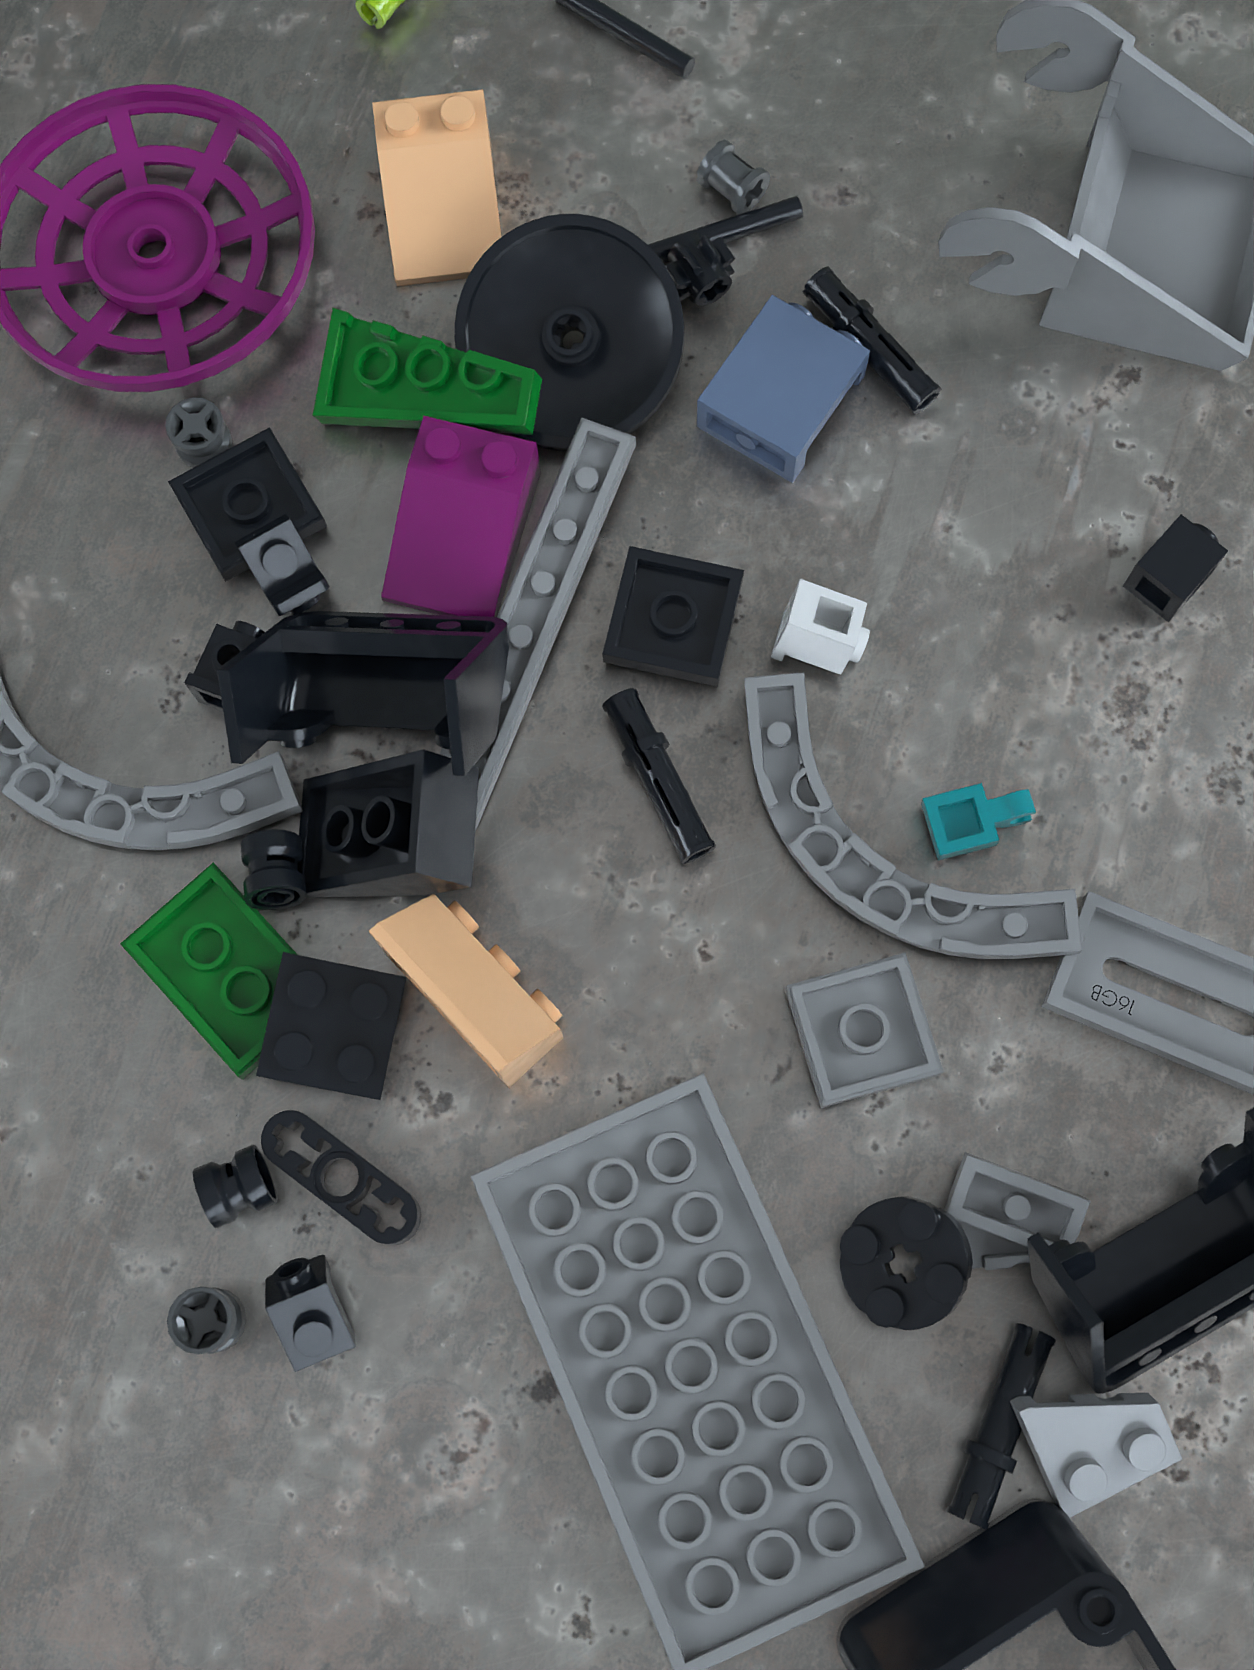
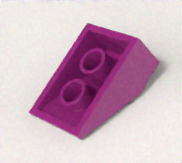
(460, 519)

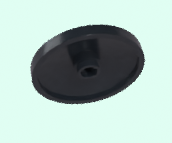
(586, 279)

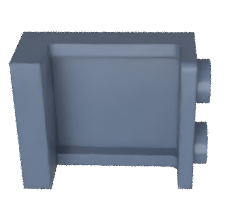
(781, 386)

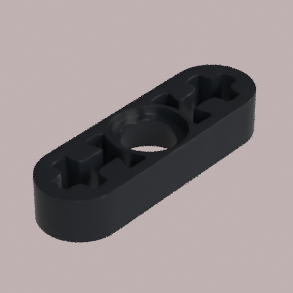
(314, 1136)

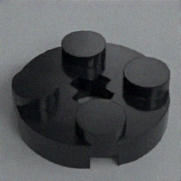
(888, 1296)

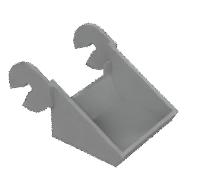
(1161, 211)

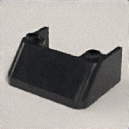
(368, 673)
(1159, 1280)
(991, 1592)

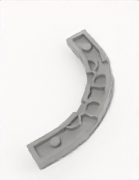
(140, 817)
(864, 880)

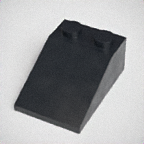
(389, 828)

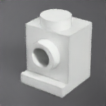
(821, 628)

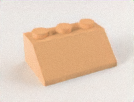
(470, 985)

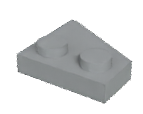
(1006, 1207)
(1095, 1444)

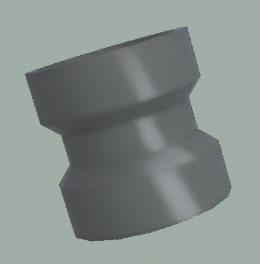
(195, 1315)

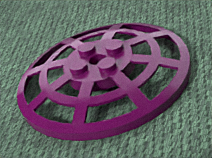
(149, 215)

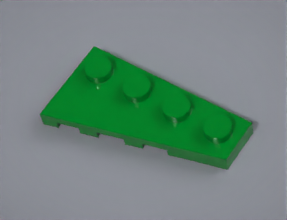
(396, 378)

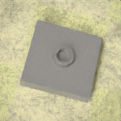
(863, 1030)

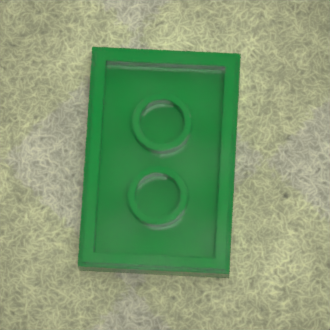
(214, 964)

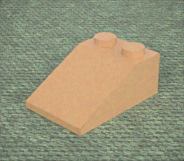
(437, 184)

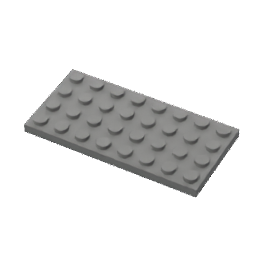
(695, 1376)

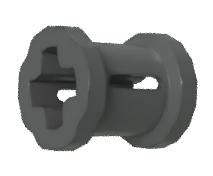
(733, 177)

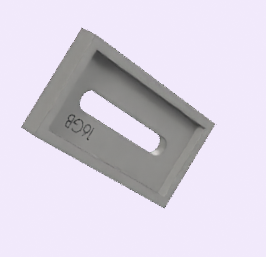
(1171, 954)

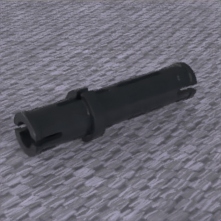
(886, 354)
(648, 754)
(999, 1427)

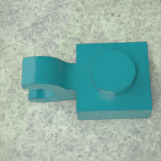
(967, 821)

